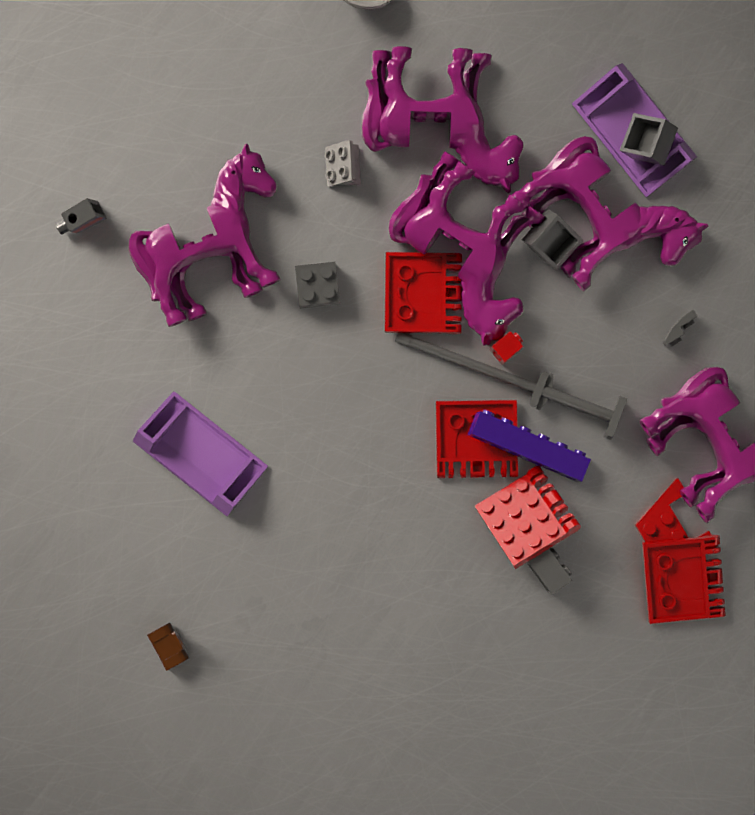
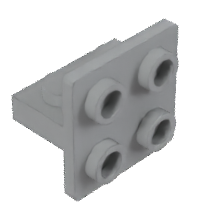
(342, 164)

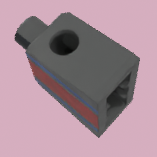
(81, 217)

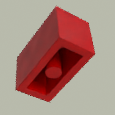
(507, 347)

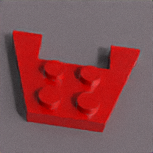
(660, 521)

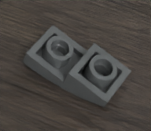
(676, 331)

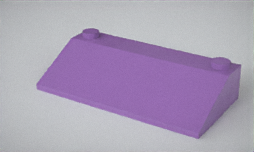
(608, 112)
(200, 453)

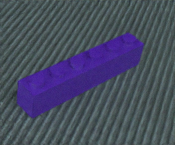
(529, 446)

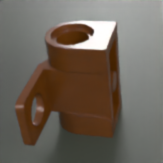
(168, 646)

